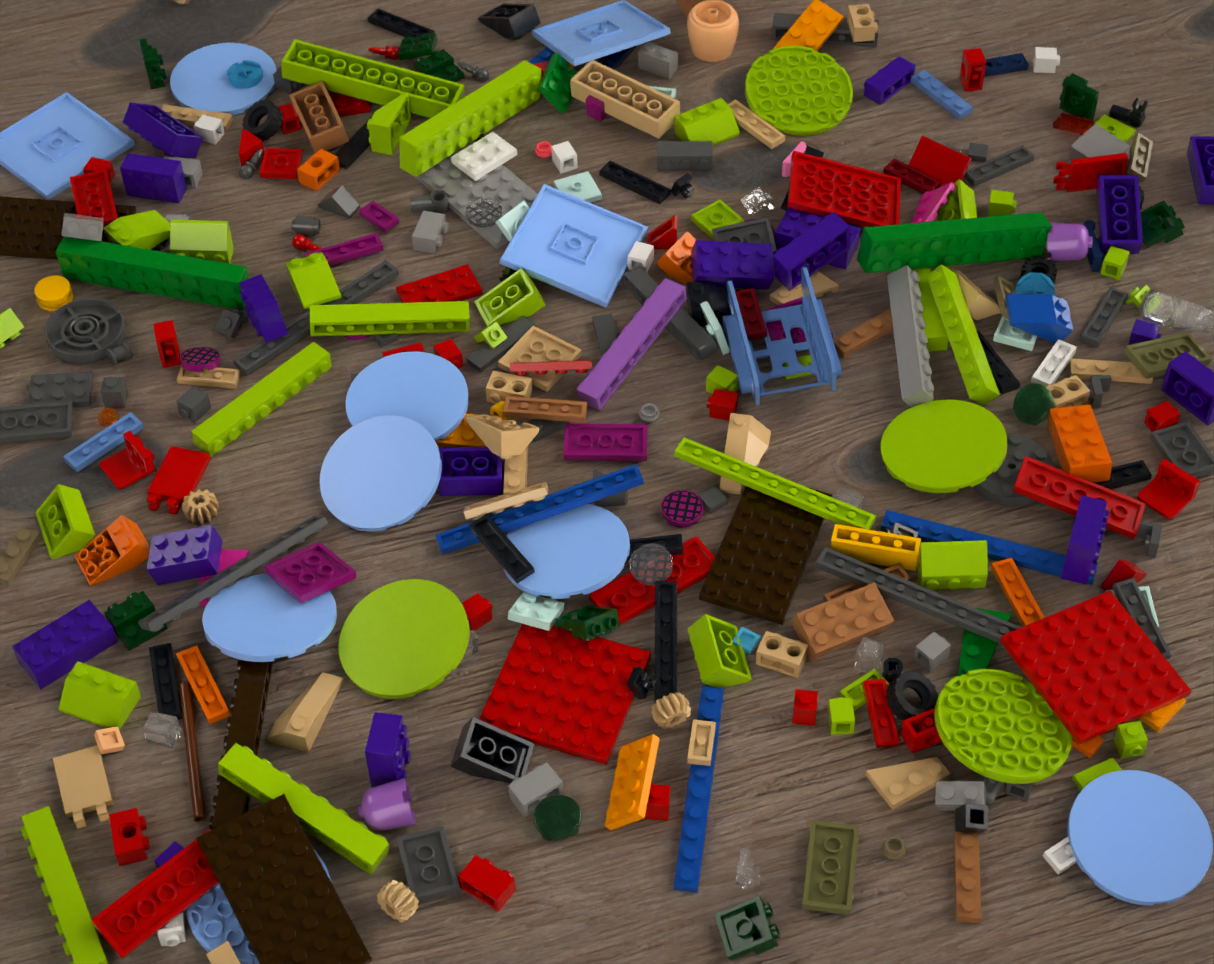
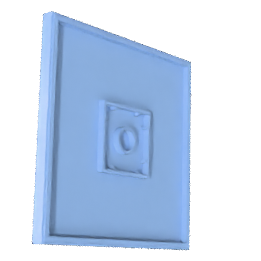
(600, 32)
(58, 144)
(573, 245)

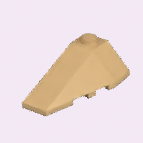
(978, 303)
(502, 436)
(745, 441)
(304, 717)

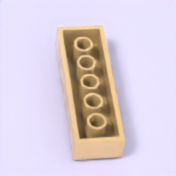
(626, 98)

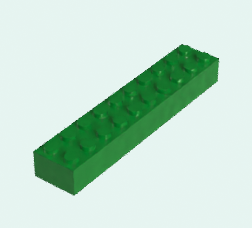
(953, 242)
(152, 272)

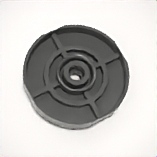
(84, 330)
(1000, 484)

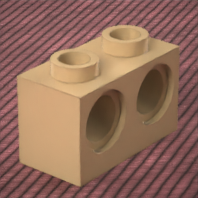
(861, 23)
(507, 384)
(1069, 392)
(782, 658)

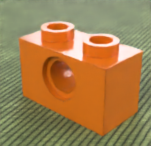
(318, 169)

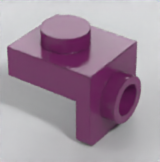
(595, 108)

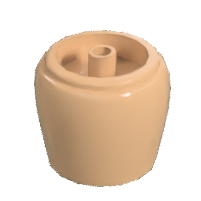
(712, 30)

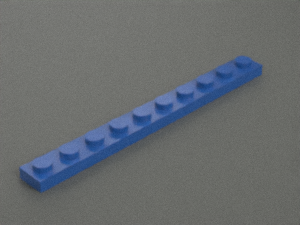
(547, 507)
(997, 548)
(698, 800)

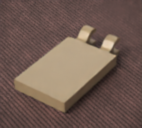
(83, 784)

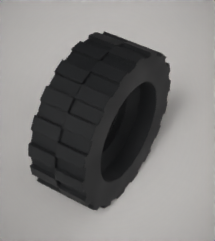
(256, 113)
(920, 685)

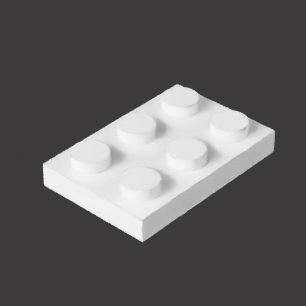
(484, 156)

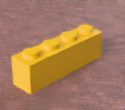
(876, 546)

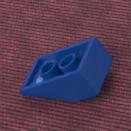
(1040, 315)

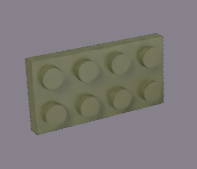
(1154, 355)
(830, 867)

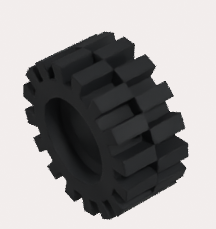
(1039, 266)

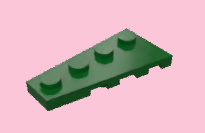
(976, 649)

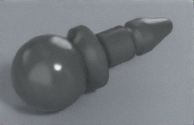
(480, 74)
(247, 170)

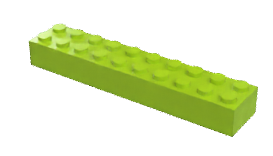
(368, 78)
(469, 118)

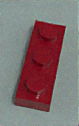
(911, 177)
(751, 314)

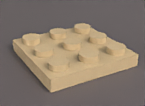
(538, 347)

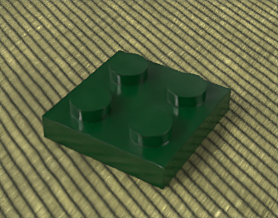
(417, 46)

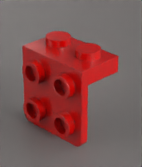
(130, 463)
(1169, 490)

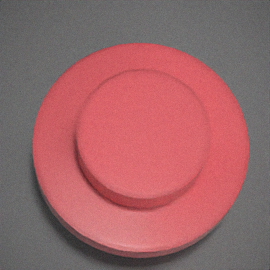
(543, 149)

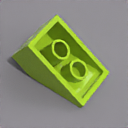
(389, 124)
(139, 230)
(312, 280)
(510, 300)

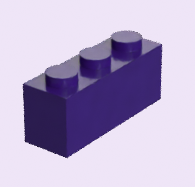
(889, 80)

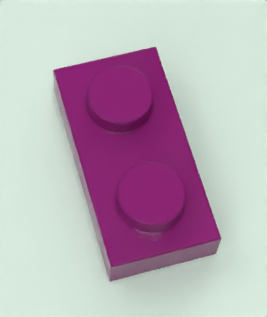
(379, 216)

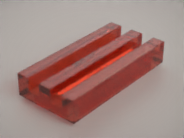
(1073, 124)

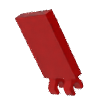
(1085, 172)
(177, 477)

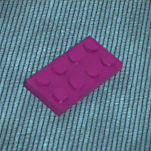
(605, 442)

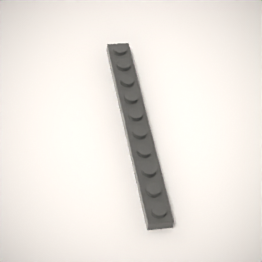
(300, 327)
(227, 577)
(914, 595)

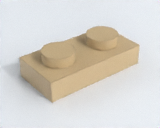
(701, 742)

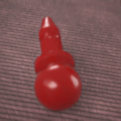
(388, 52)
(300, 242)

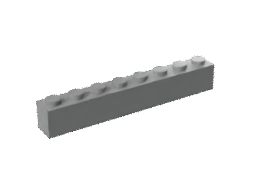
(910, 337)

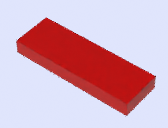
(880, 715)

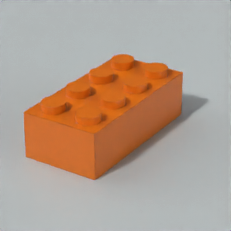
(1079, 443)

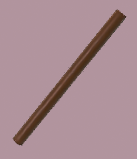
(192, 752)

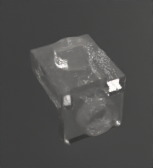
(756, 200)

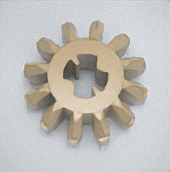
(200, 506)
(671, 710)
(397, 901)

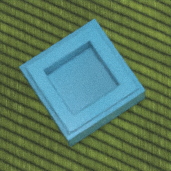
(748, 640)

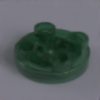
(1033, 404)
(557, 817)

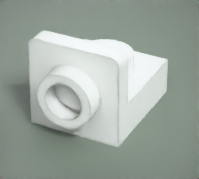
(173, 932)

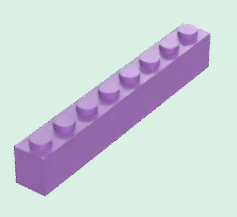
(631, 344)

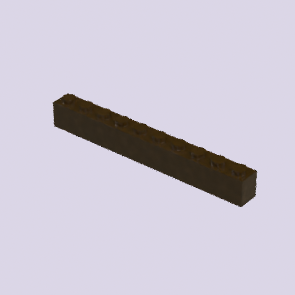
(244, 729)

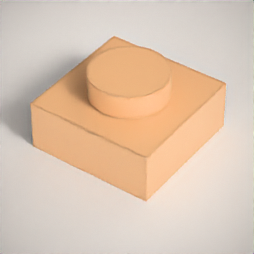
(109, 740)

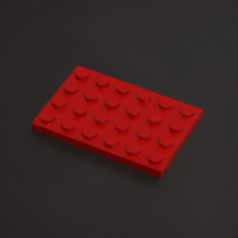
(852, 192)

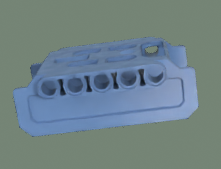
(807, 316)

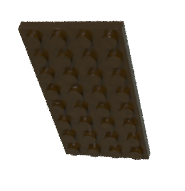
(35, 225)
(762, 557)
(281, 889)

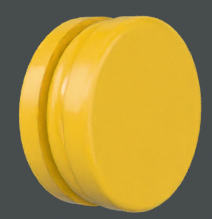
(53, 292)

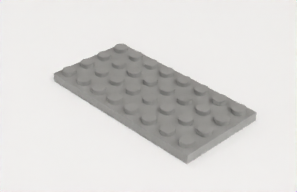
(461, 189)

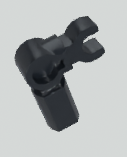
(1135, 117)

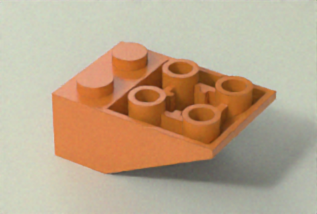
(677, 259)
(113, 551)

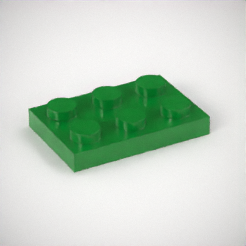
(556, 83)

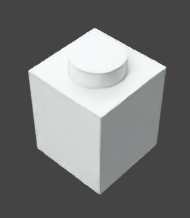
(1045, 60)
(210, 129)
(564, 157)
(641, 256)

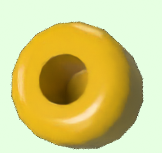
(497, 410)

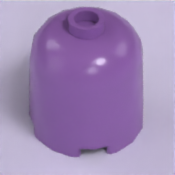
(1068, 242)
(387, 806)

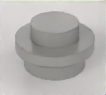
(649, 413)

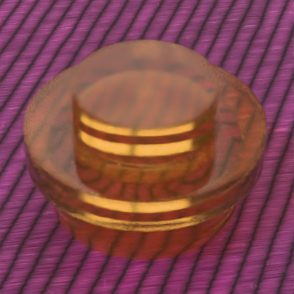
(108, 417)

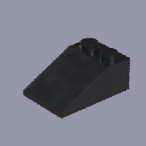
(511, 19)
(711, 292)
(491, 752)

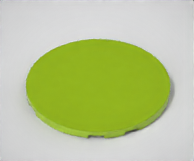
(798, 90)
(943, 446)
(404, 638)
(1001, 727)

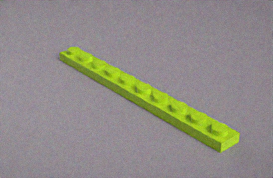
(773, 485)

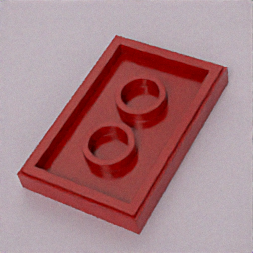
(939, 161)

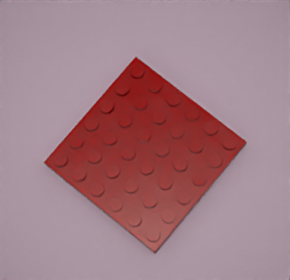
(1094, 666)
(565, 691)

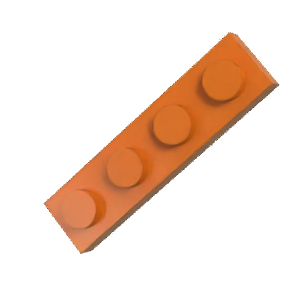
(1017, 591)
(203, 684)

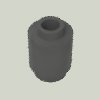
(306, 225)

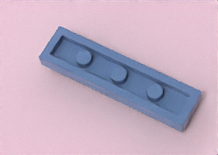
(942, 94)
(102, 442)

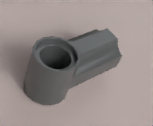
(435, 202)

